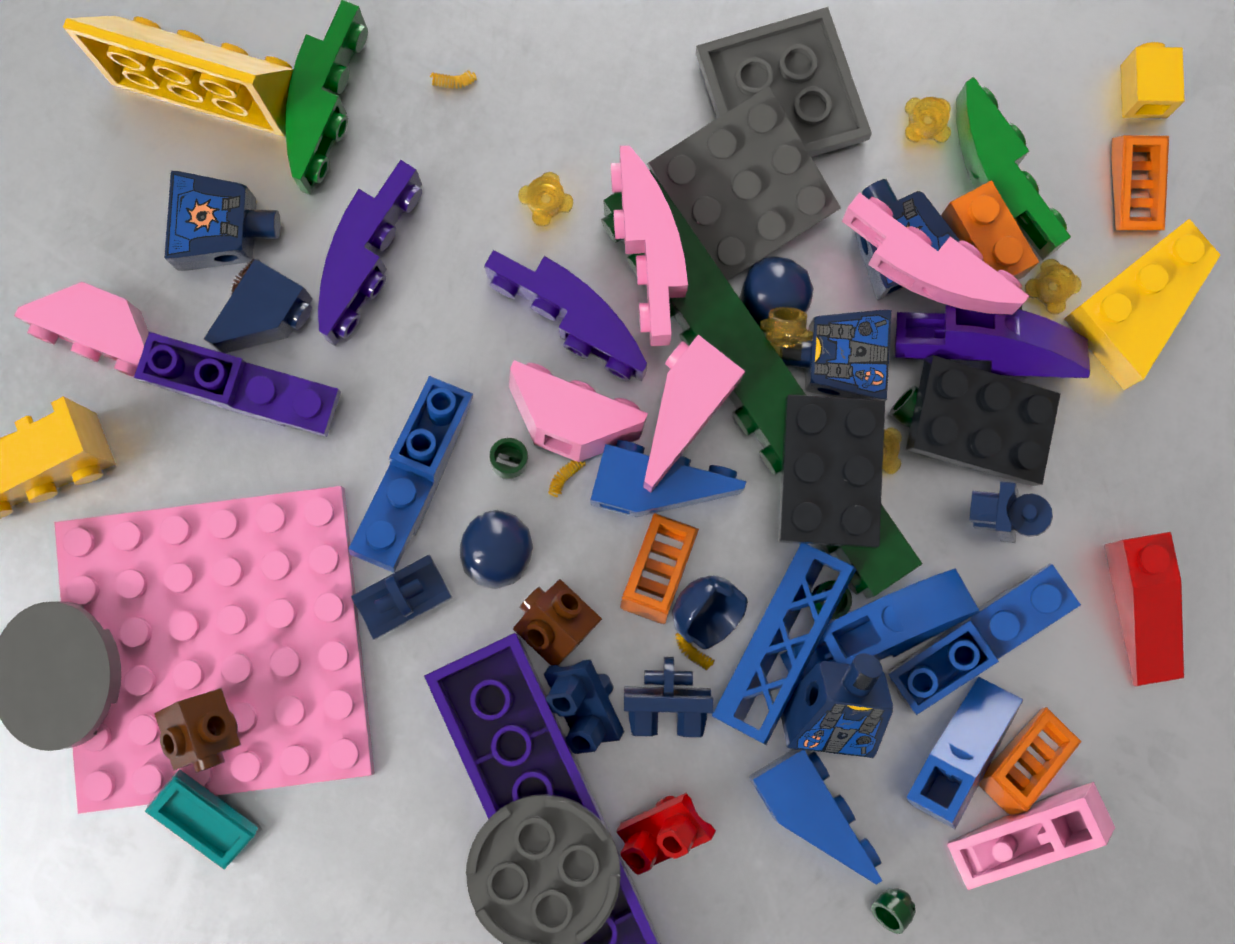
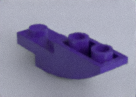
(351, 265)
(587, 321)
(1012, 343)
(237, 385)

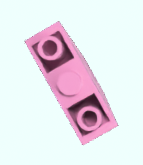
(92, 321)
(571, 415)

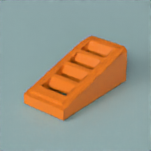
(1157, 166)
(646, 606)
(1008, 784)

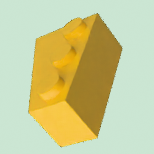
(1144, 303)
(51, 454)

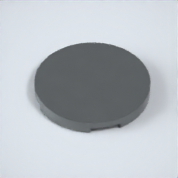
(57, 675)
(543, 872)

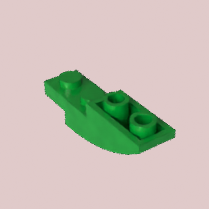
(312, 109)
(993, 153)

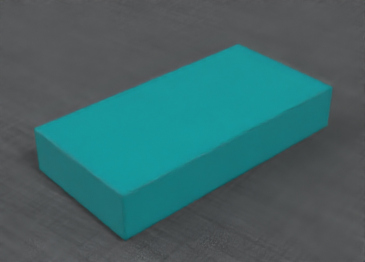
(201, 819)

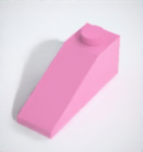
(693, 392)
(1042, 835)

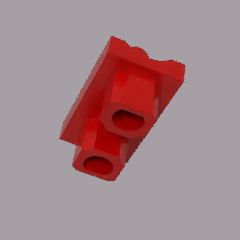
(663, 833)

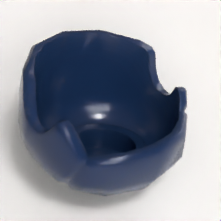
(776, 284)
(495, 549)
(708, 610)

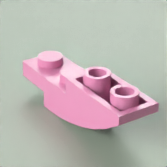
(651, 230)
(947, 276)

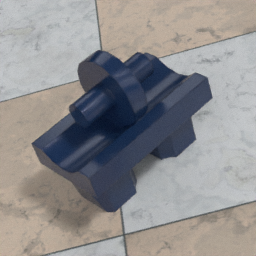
(1010, 512)
(402, 597)
(584, 702)
(689, 703)

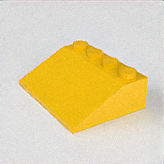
(186, 70)

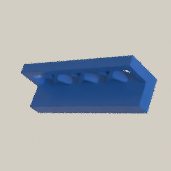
(773, 637)

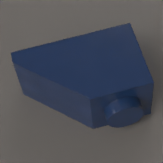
(260, 310)

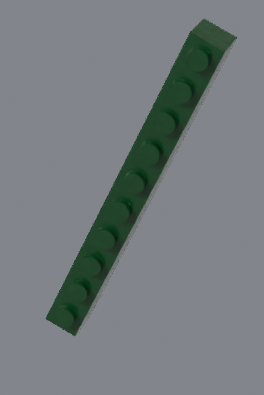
(724, 322)

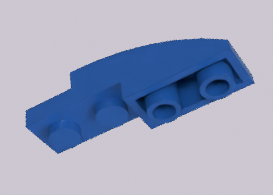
(412, 475)
(894, 622)
(983, 638)

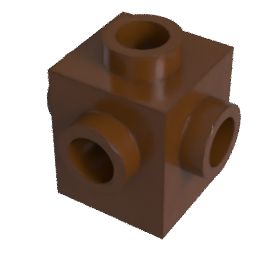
(555, 622)
(198, 731)

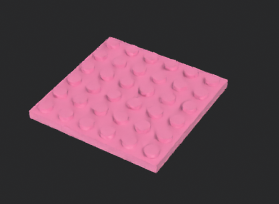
(231, 601)

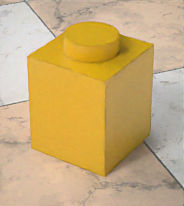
(1152, 81)

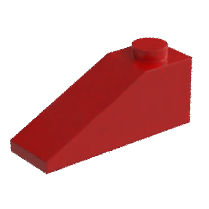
(1149, 605)

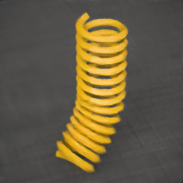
(460, 79)
(568, 467)
(693, 653)

